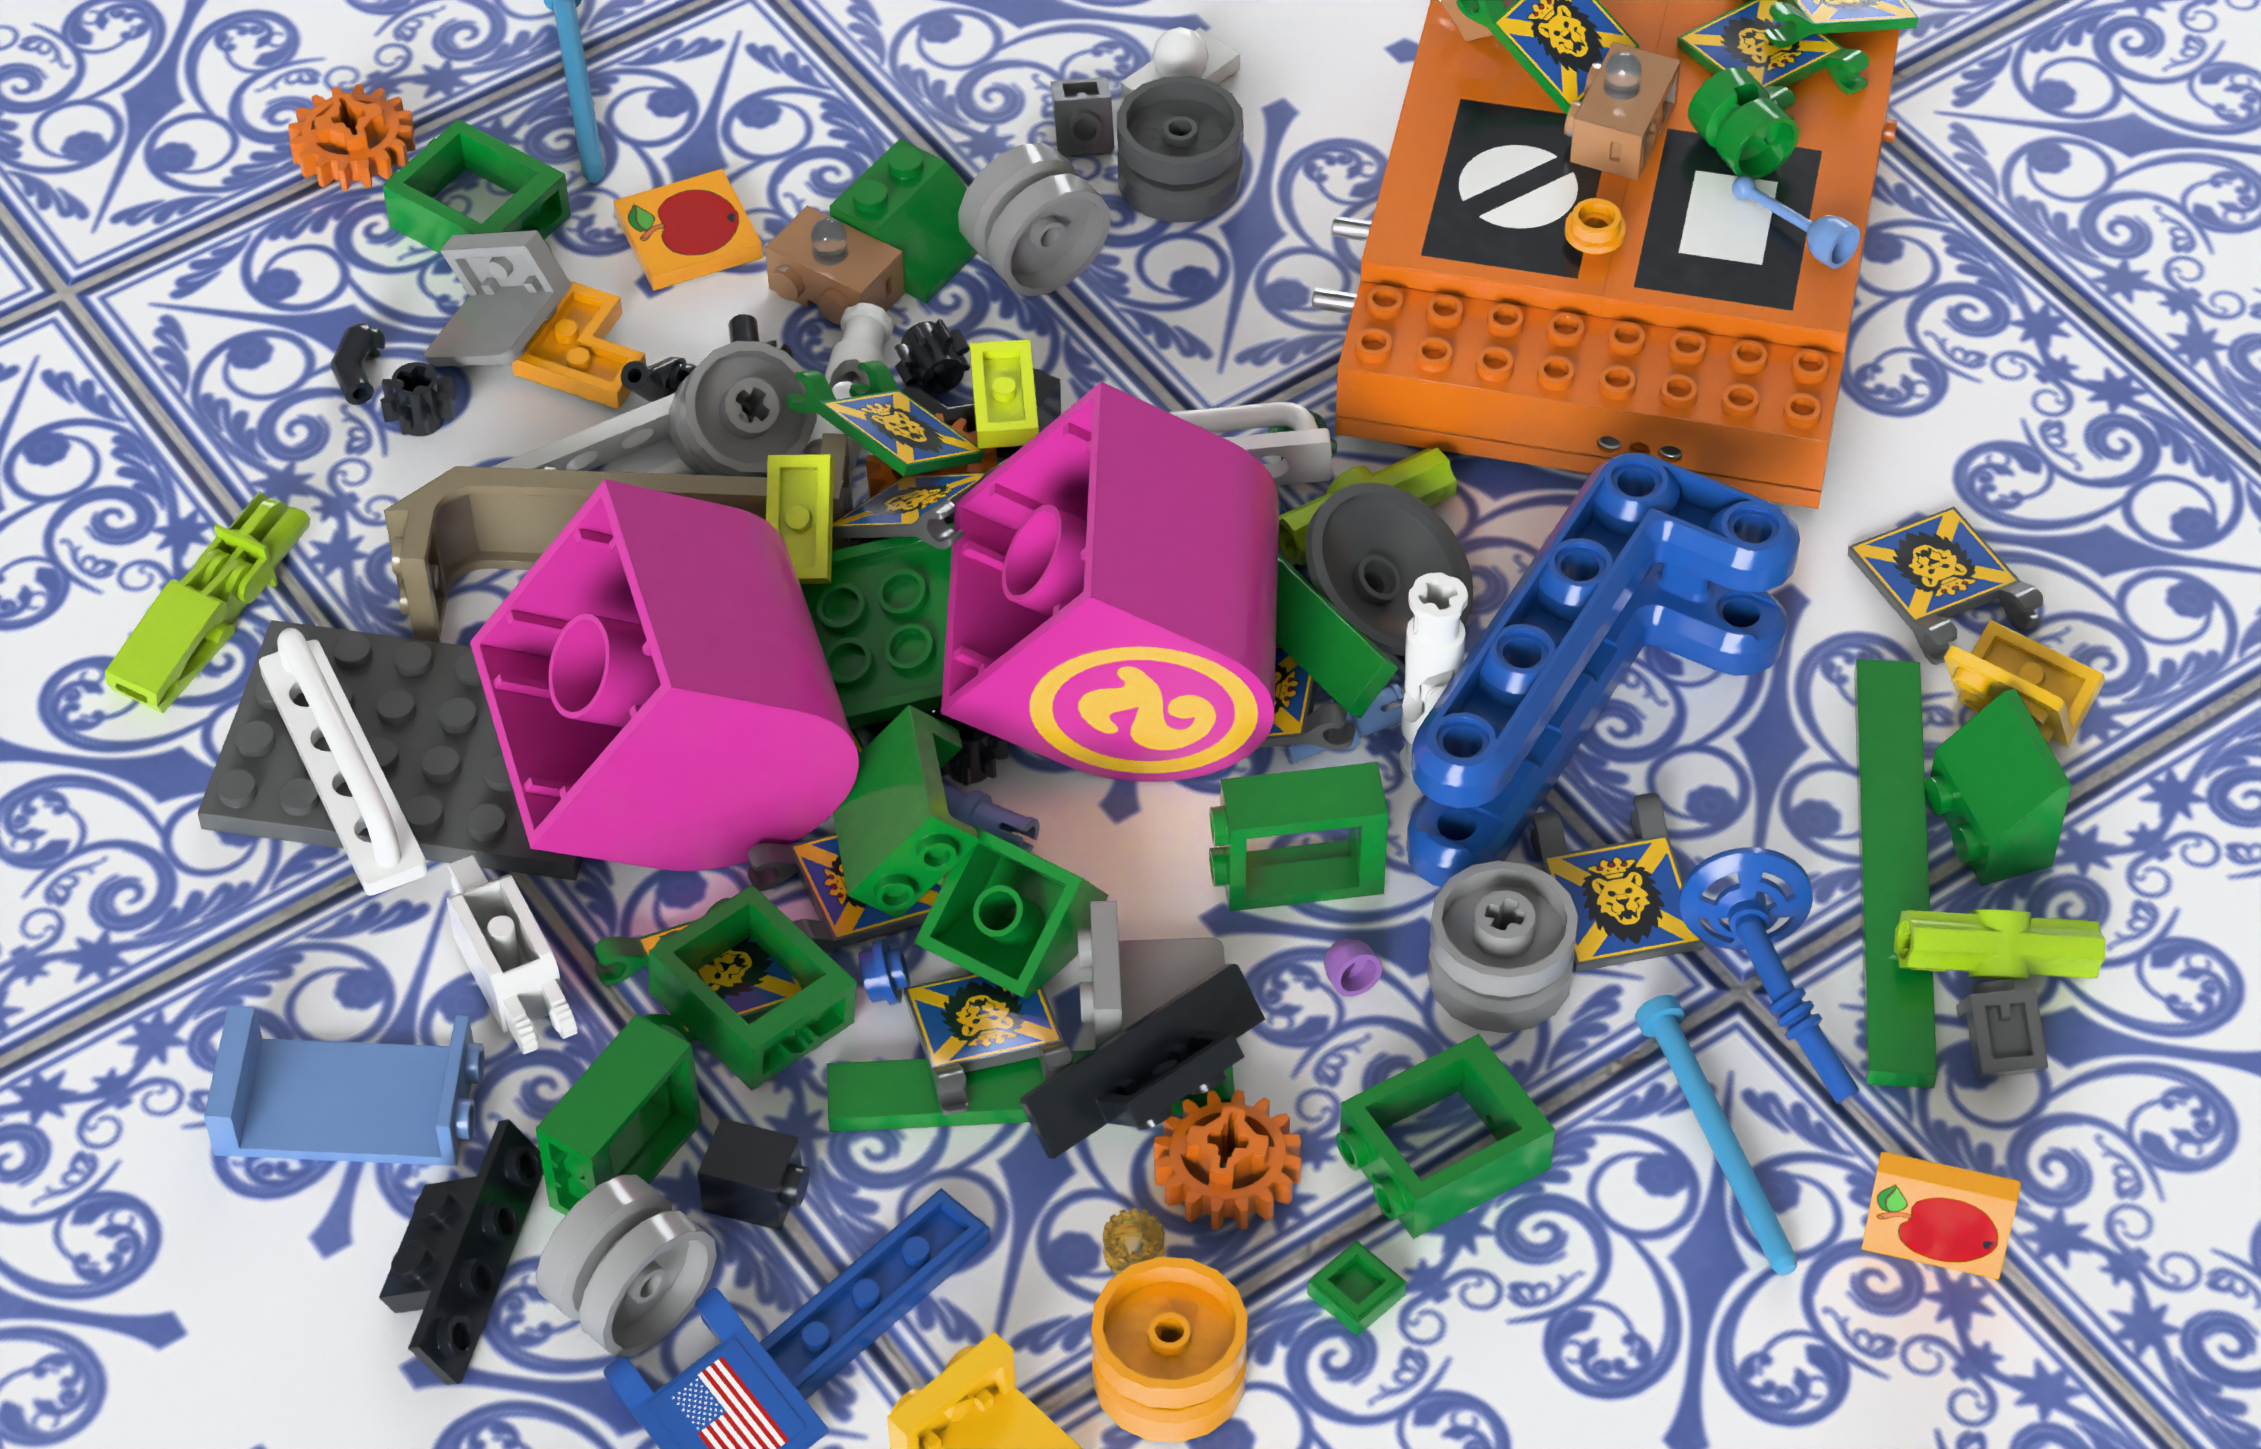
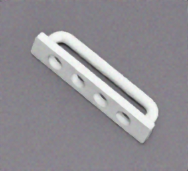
(608, 442)
(1304, 450)
(394, 852)

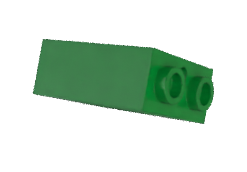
(538, 189)
(1292, 805)
(784, 1033)
(1494, 1095)
(621, 1114)

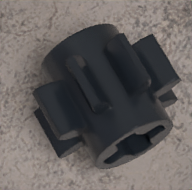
(932, 356)
(418, 399)
(977, 756)

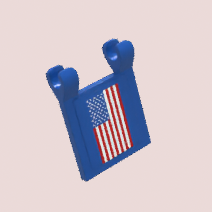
(723, 1399)

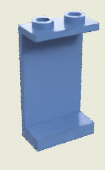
(341, 1096)

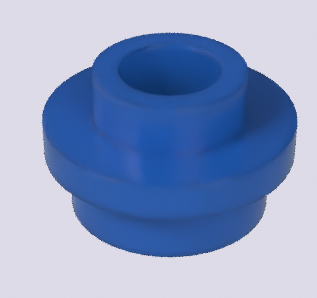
(884, 972)

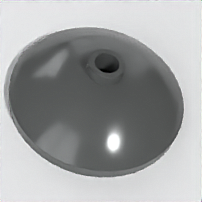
(1369, 551)

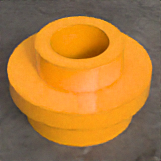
(1595, 226)

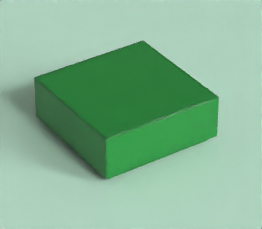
(1356, 1288)

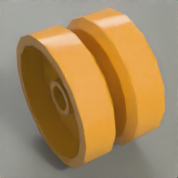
(1169, 1349)

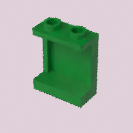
(897, 819)

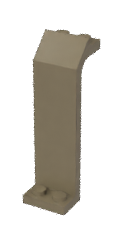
(513, 515)

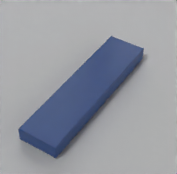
(875, 1292)

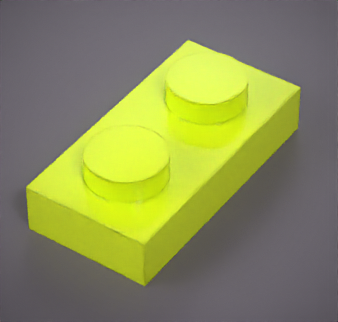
(1003, 393)
(802, 511)

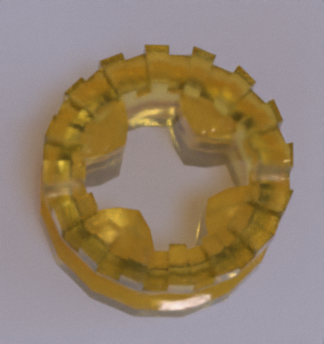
(1132, 1224)

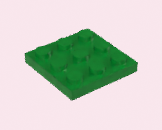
(884, 626)

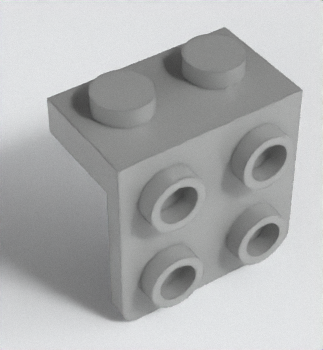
(511, 293)
(1135, 974)

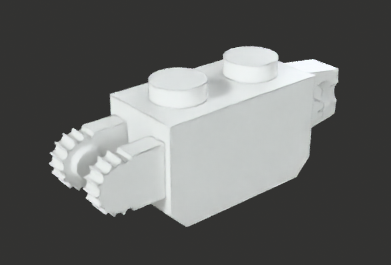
(507, 954)

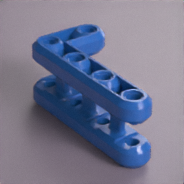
(1628, 566)

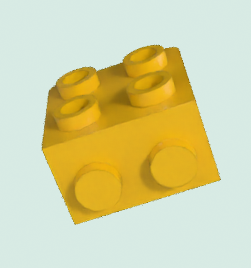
(2049, 683)
(974, 1407)

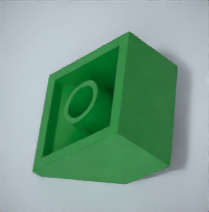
(913, 206)
(2000, 792)
(1008, 916)

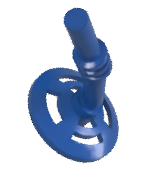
(1748, 921)

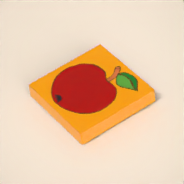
(688, 229)
(1940, 1215)

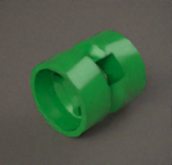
(1743, 123)

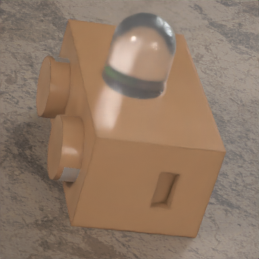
(1623, 110)
(833, 265)

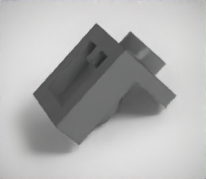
(1083, 116)
(2004, 1029)

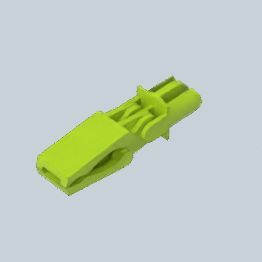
(198, 612)

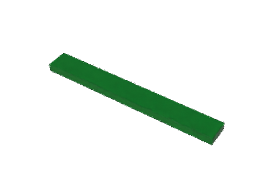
(1892, 871)

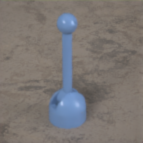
(1829, 238)

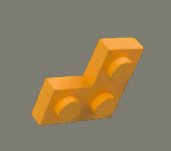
(572, 352)

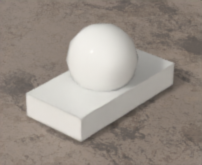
(1186, 54)

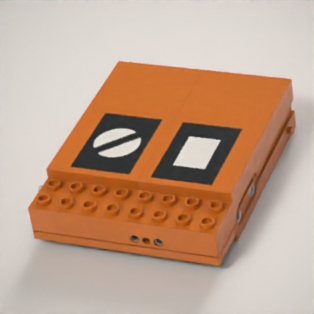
(1683, 344)

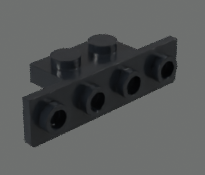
(1148, 1065)
(460, 1251)

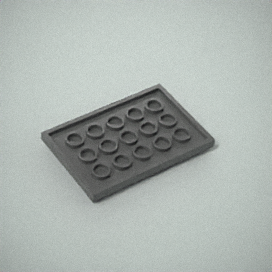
(428, 732)

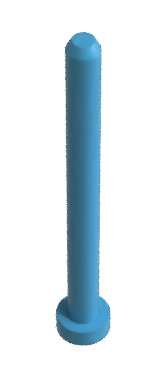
(578, 88)
(1662, 1019)

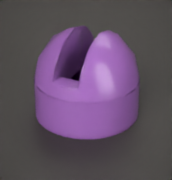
(1352, 966)

